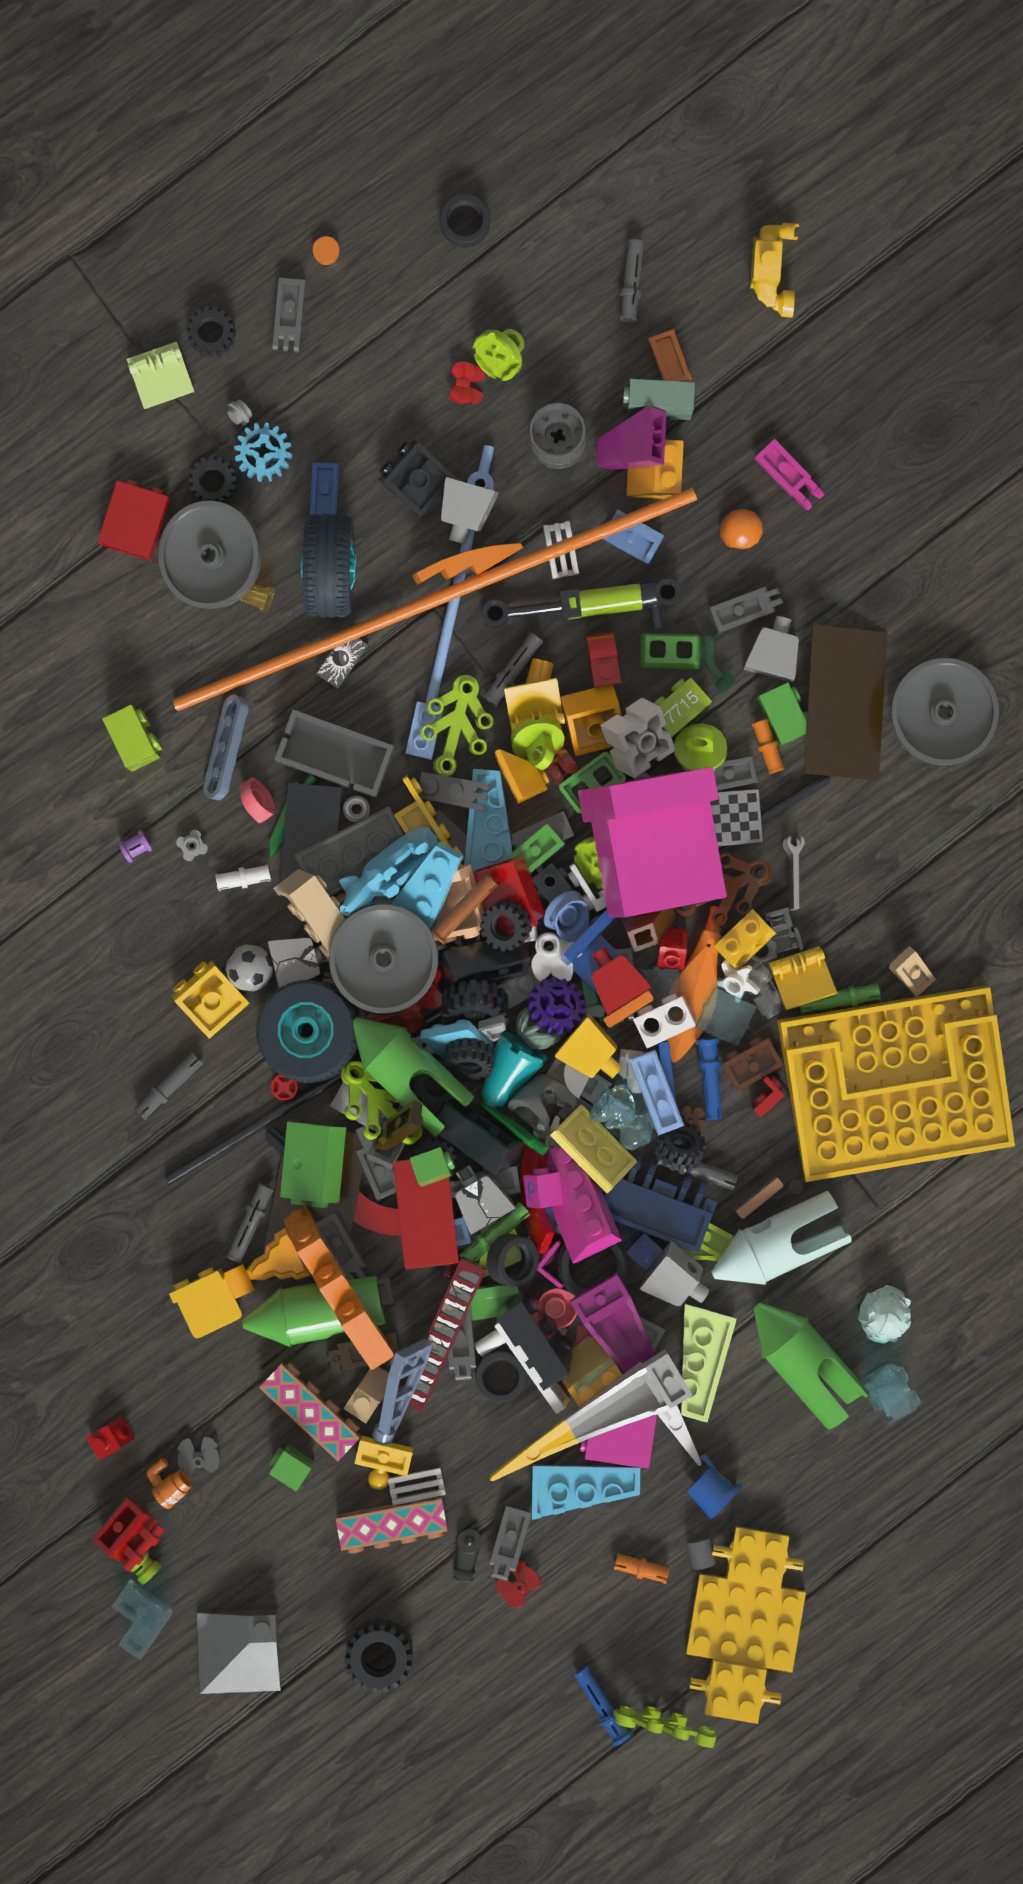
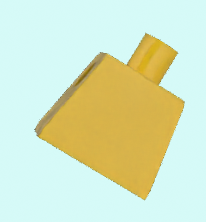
(589, 1049)

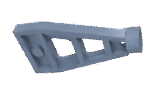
(406, 1362)

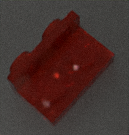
(411, 1018)

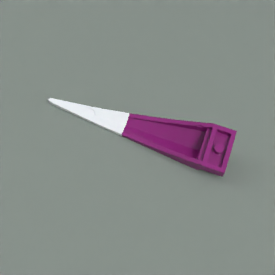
(615, 1324)

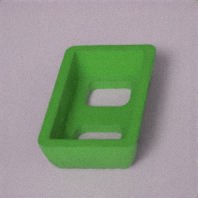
(670, 660)
(586, 775)

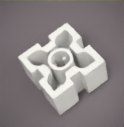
(638, 737)

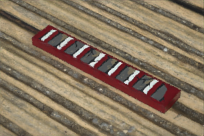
(447, 1326)

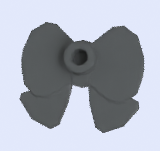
(208, 1457)

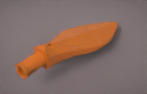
(697, 984)

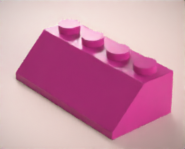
(584, 1216)

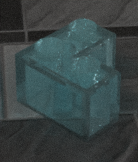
(147, 1614)

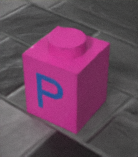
(543, 1188)

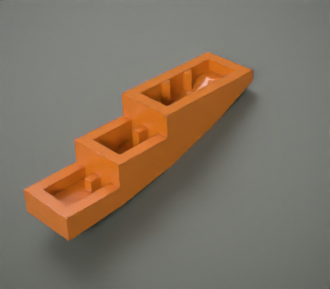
(475, 560)

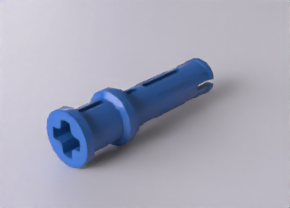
(709, 1065)
(602, 1705)

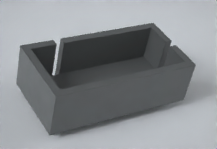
(335, 753)

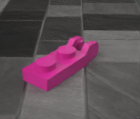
(787, 473)

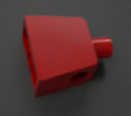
(617, 981)

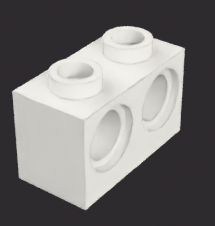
(667, 1026)

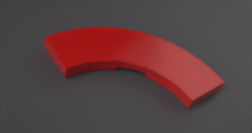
(376, 1216)
(538, 1222)

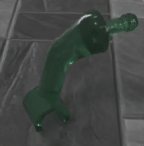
(723, 681)

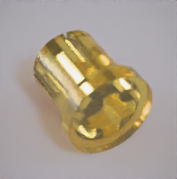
(260, 597)

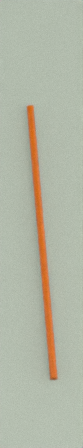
(435, 599)

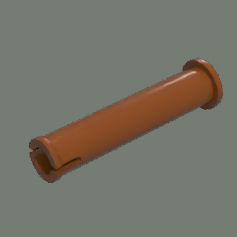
(464, 908)

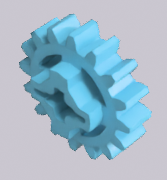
(274, 454)

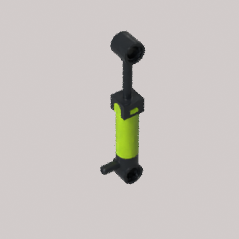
(594, 602)

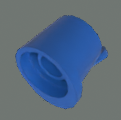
(712, 1489)

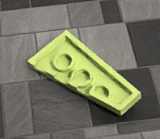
(704, 1353)

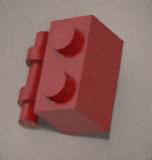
(125, 1531)

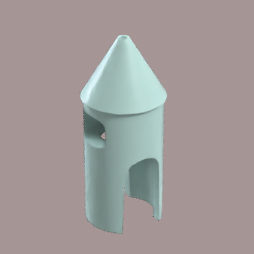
(767, 1250)

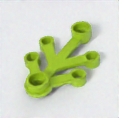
(457, 721)
(376, 1100)
(650, 1719)

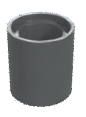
(701, 1552)

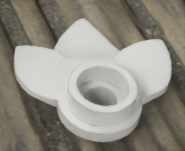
(550, 961)

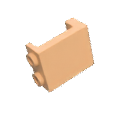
(460, 887)

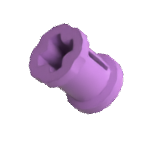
(131, 853)

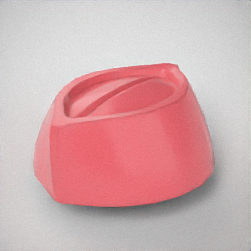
(257, 800)
(558, 1306)

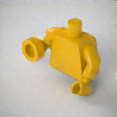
(767, 267)

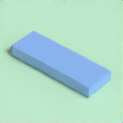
(656, 1092)

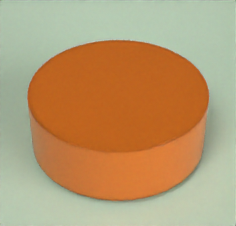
(326, 250)

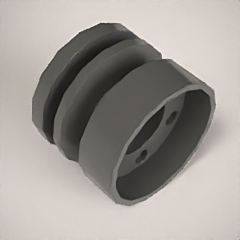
(550, 423)

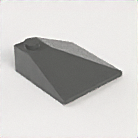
(238, 1651)

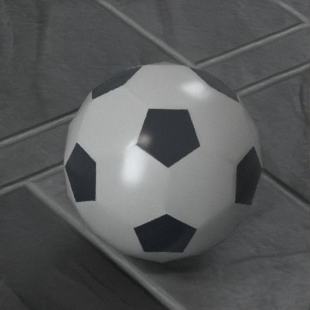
(249, 968)

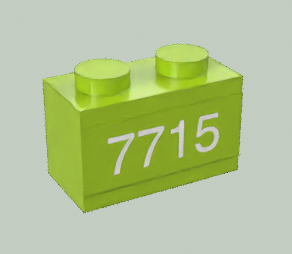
(682, 705)

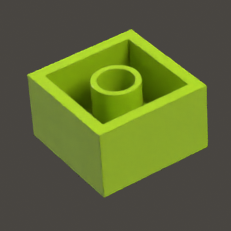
(132, 738)

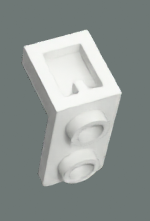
(588, 898)

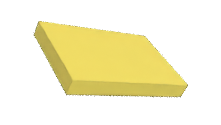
(593, 1148)

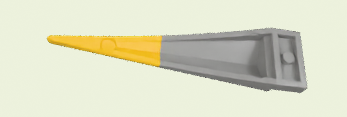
(635, 1395)

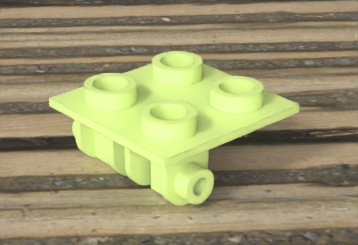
(160, 375)

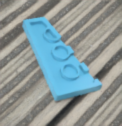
(488, 830)
(430, 884)
(580, 1486)

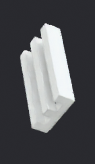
(565, 573)
(419, 1496)

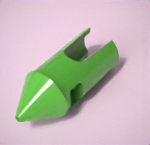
(395, 1059)
(304, 1314)
(799, 1357)

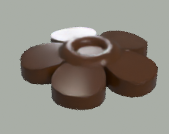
(693, 1118)

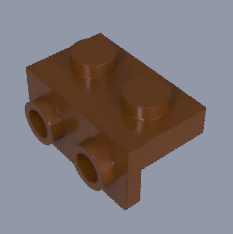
(751, 1063)

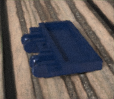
(658, 1211)

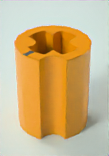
(539, 670)
(238, 1281)

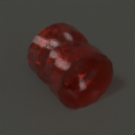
(565, 762)

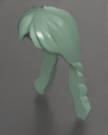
(538, 1037)

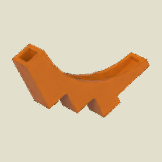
(337, 1288)

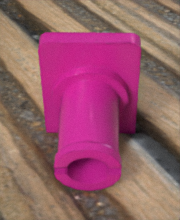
(545, 1259)

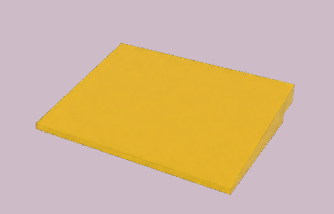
(914, 1097)

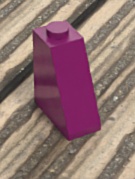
(634, 442)

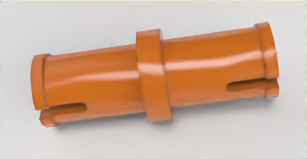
(768, 746)
(642, 1568)

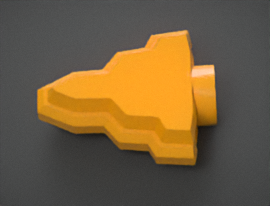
(278, 1260)

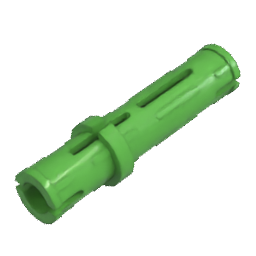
(844, 997)
(501, 1227)

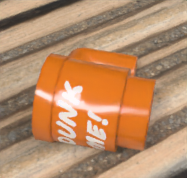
(170, 1489)

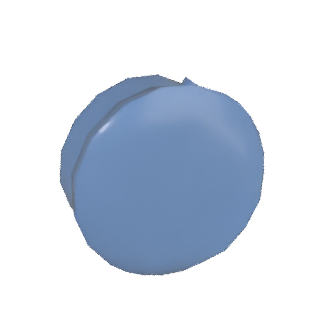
(568, 916)

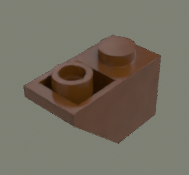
(647, 928)

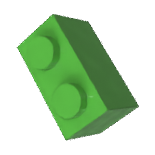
(784, 713)
(432, 1166)
(290, 1466)

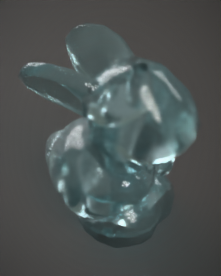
(619, 1111)

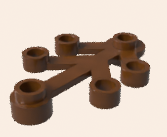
(732, 886)

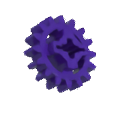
(564, 1014)

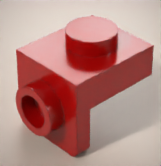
(110, 1438)

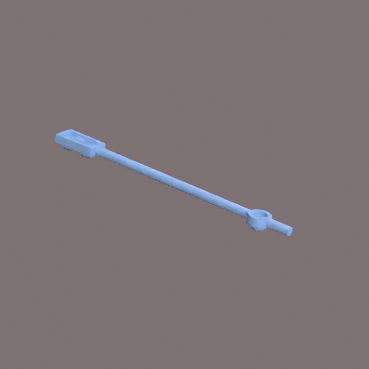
(416, 745)

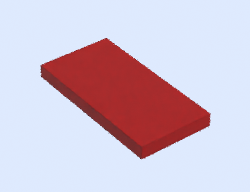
(425, 1219)

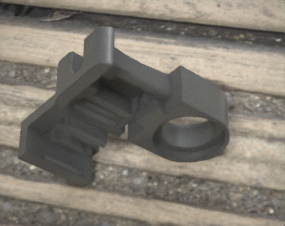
(784, 937)

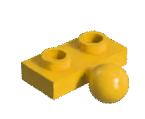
(383, 1458)

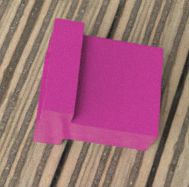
(656, 841)

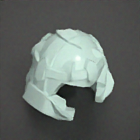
(885, 1314)

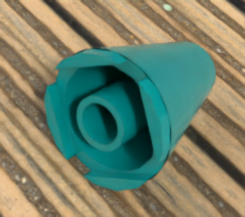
(512, 1069)

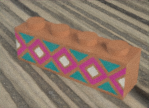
(310, 1410)
(391, 1523)

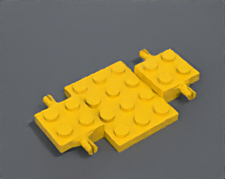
(745, 1624)

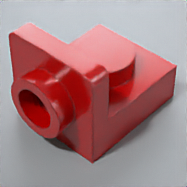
(673, 949)
(765, 1101)

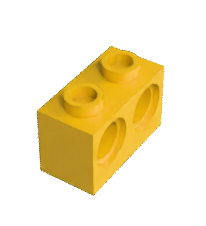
(744, 939)

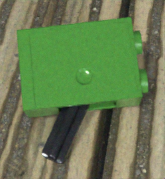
(310, 1162)

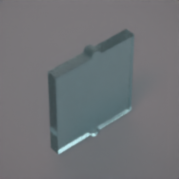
(663, 984)
(726, 1016)
(587, 1365)

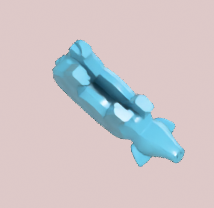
(388, 870)

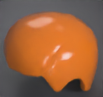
(741, 529)

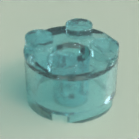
(891, 1392)

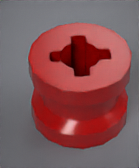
(284, 1090)

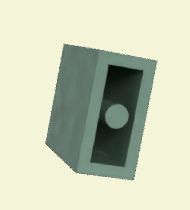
(669, 396)

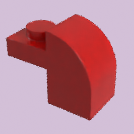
(603, 659)

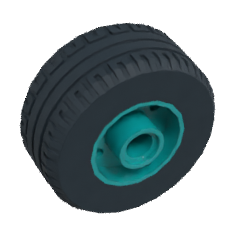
(328, 565)
(283, 1026)

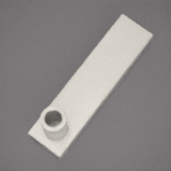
(554, 1395)

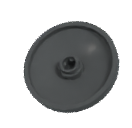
(210, 554)
(944, 711)
(383, 958)

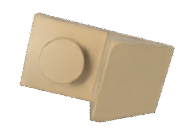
(912, 971)
(368, 1394)

